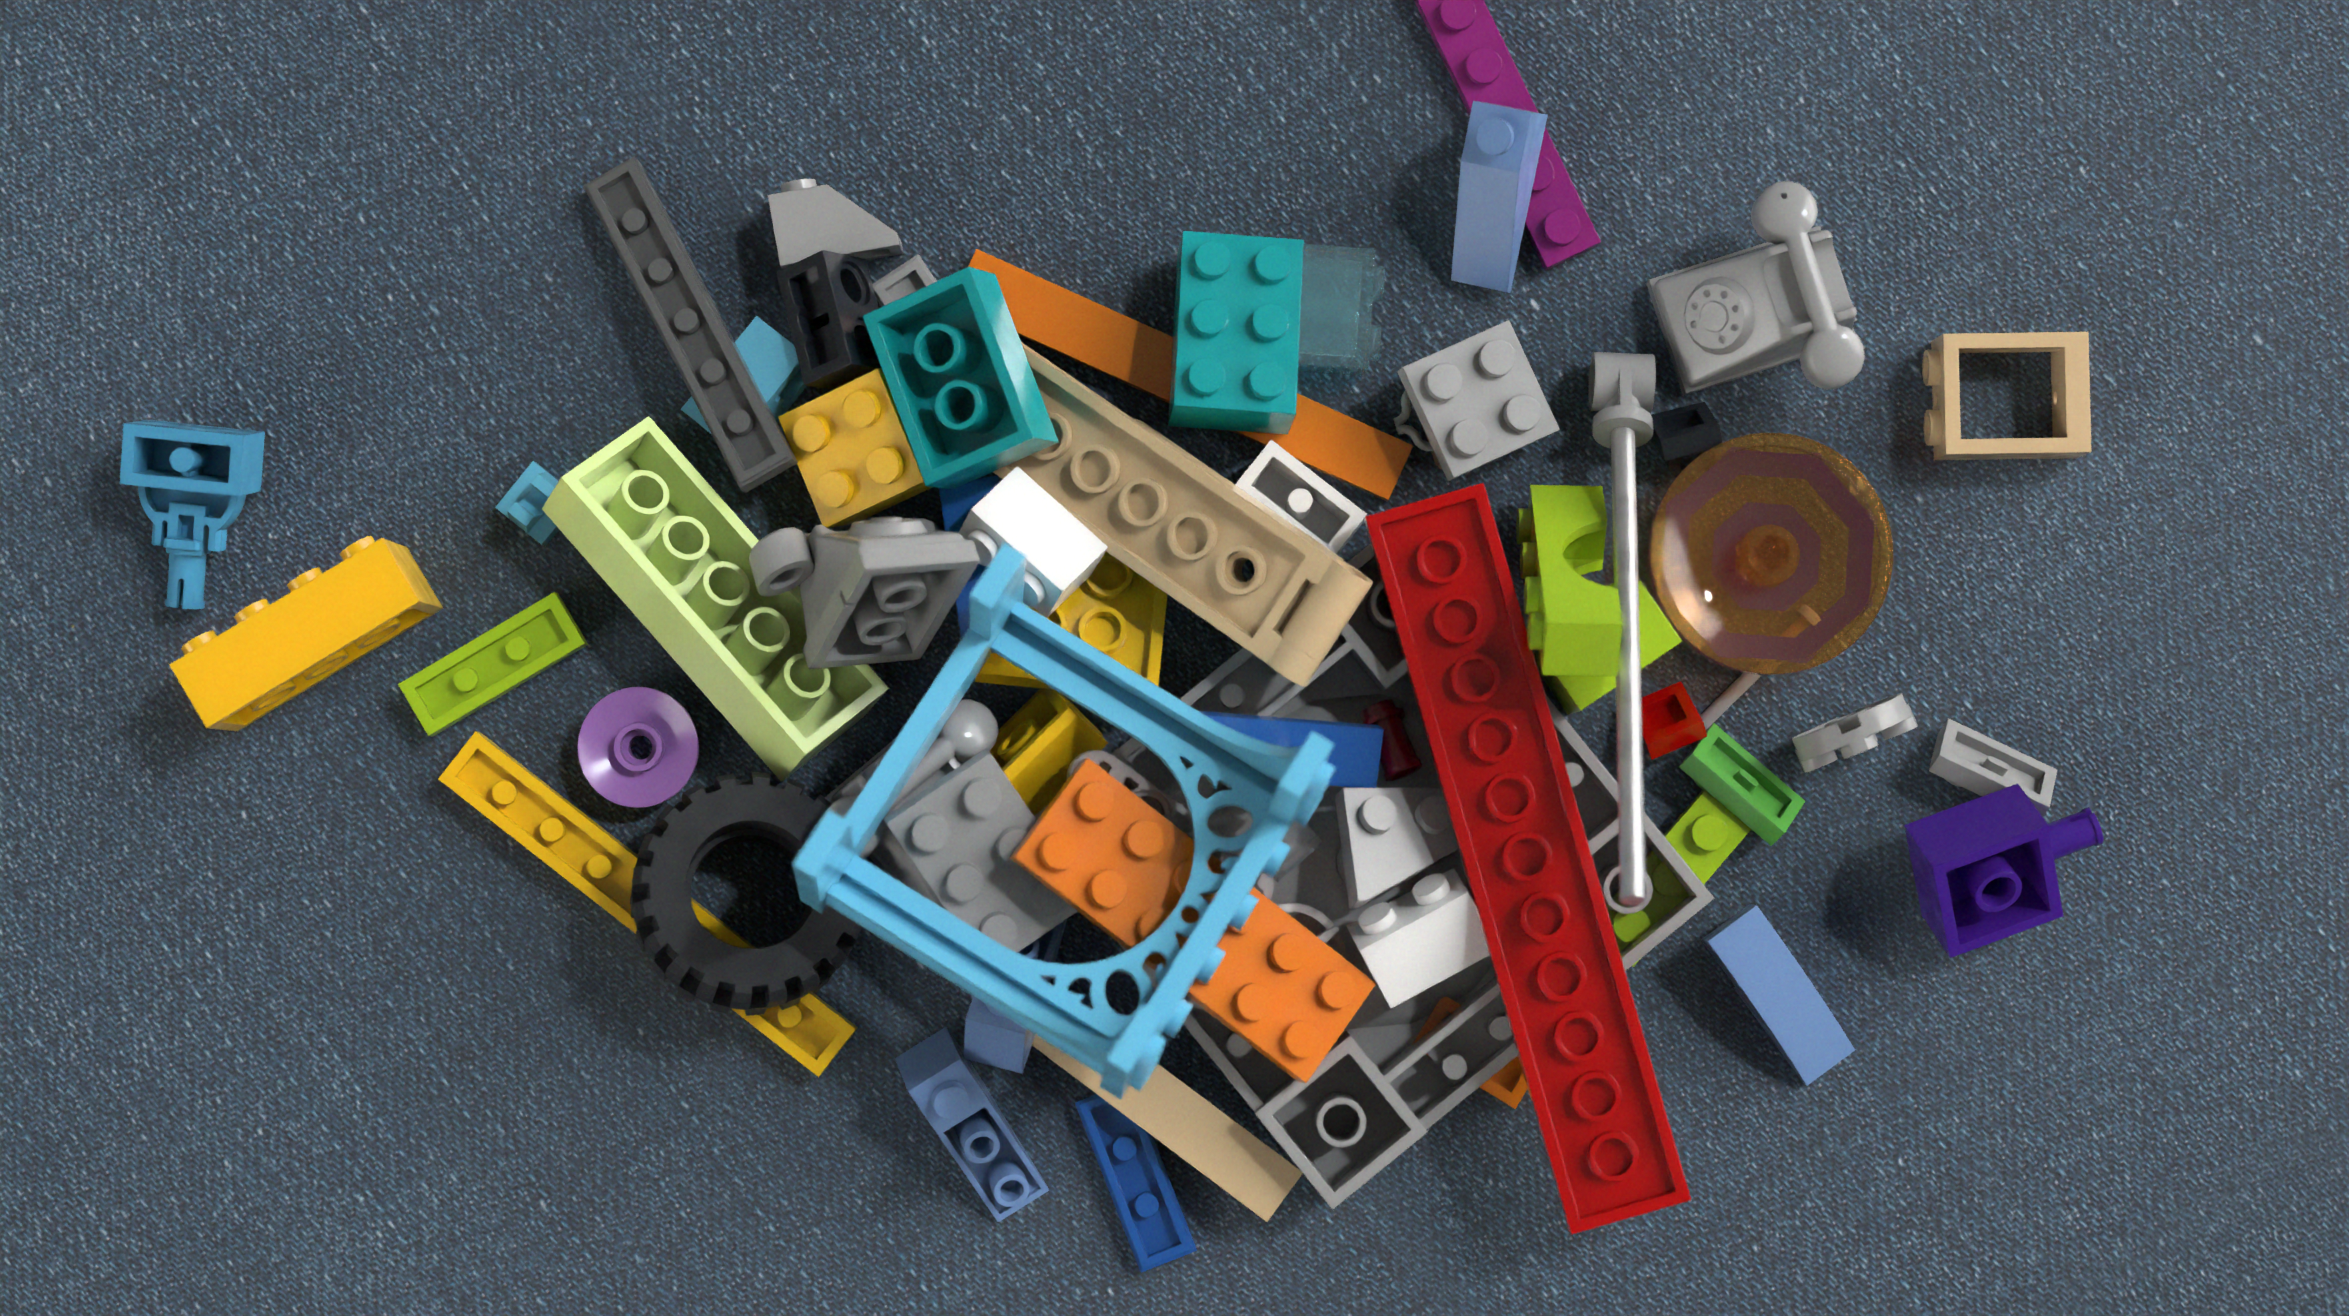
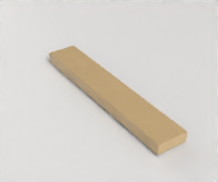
(1196, 1134)

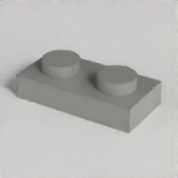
(1986, 765)

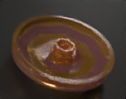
(1770, 554)

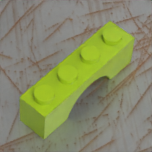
(1569, 617)

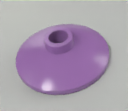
(607, 742)

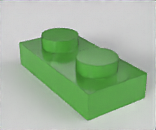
(1742, 784)

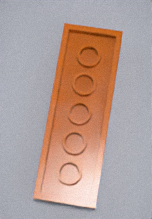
(1127, 874)

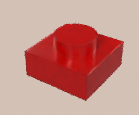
(1669, 720)

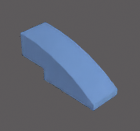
(1778, 993)

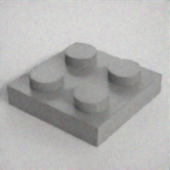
(1478, 400)

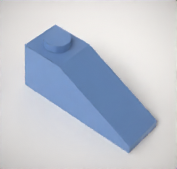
(1495, 193)

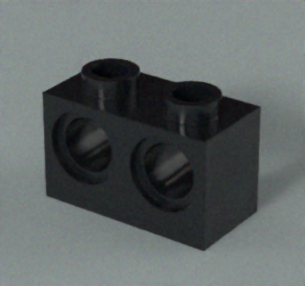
(825, 313)

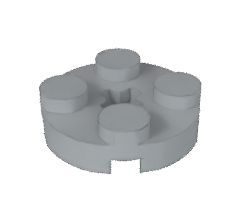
(1853, 732)

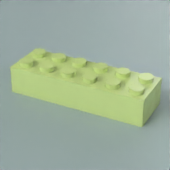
(688, 579)

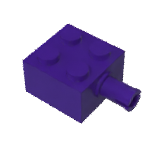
(1992, 867)

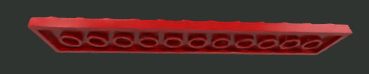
(1527, 859)

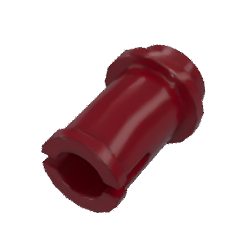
(1397, 752)

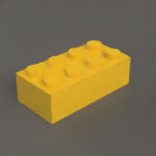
(305, 634)

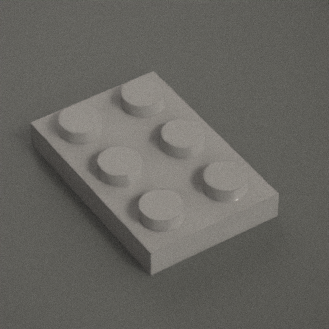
(963, 844)

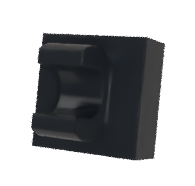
(1684, 433)

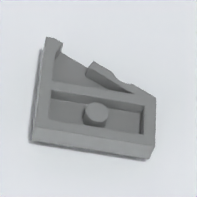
(1390, 837)

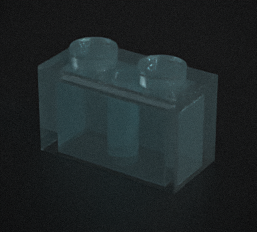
(1338, 310)

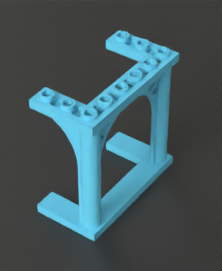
(1263, 778)

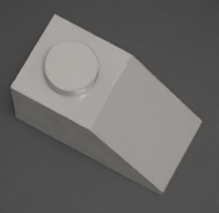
(820, 218)

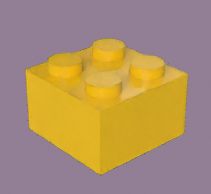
(853, 451)

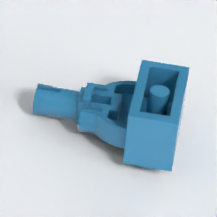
(192, 491)

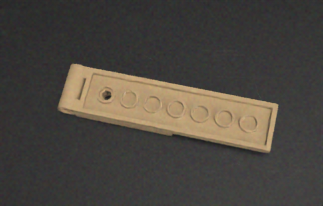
(1191, 529)

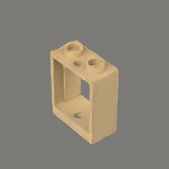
(2069, 396)

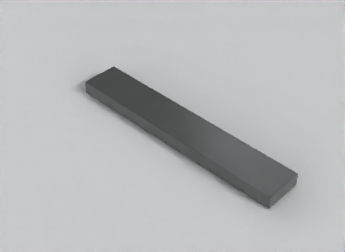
(690, 325)

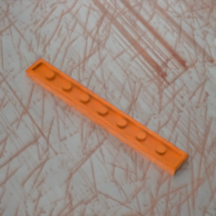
(1144, 359)

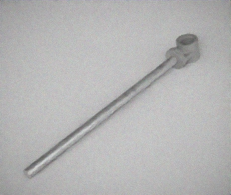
(1624, 393)

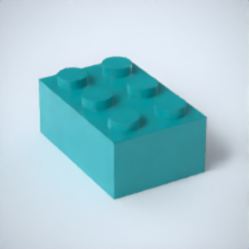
(1236, 332)
(960, 378)

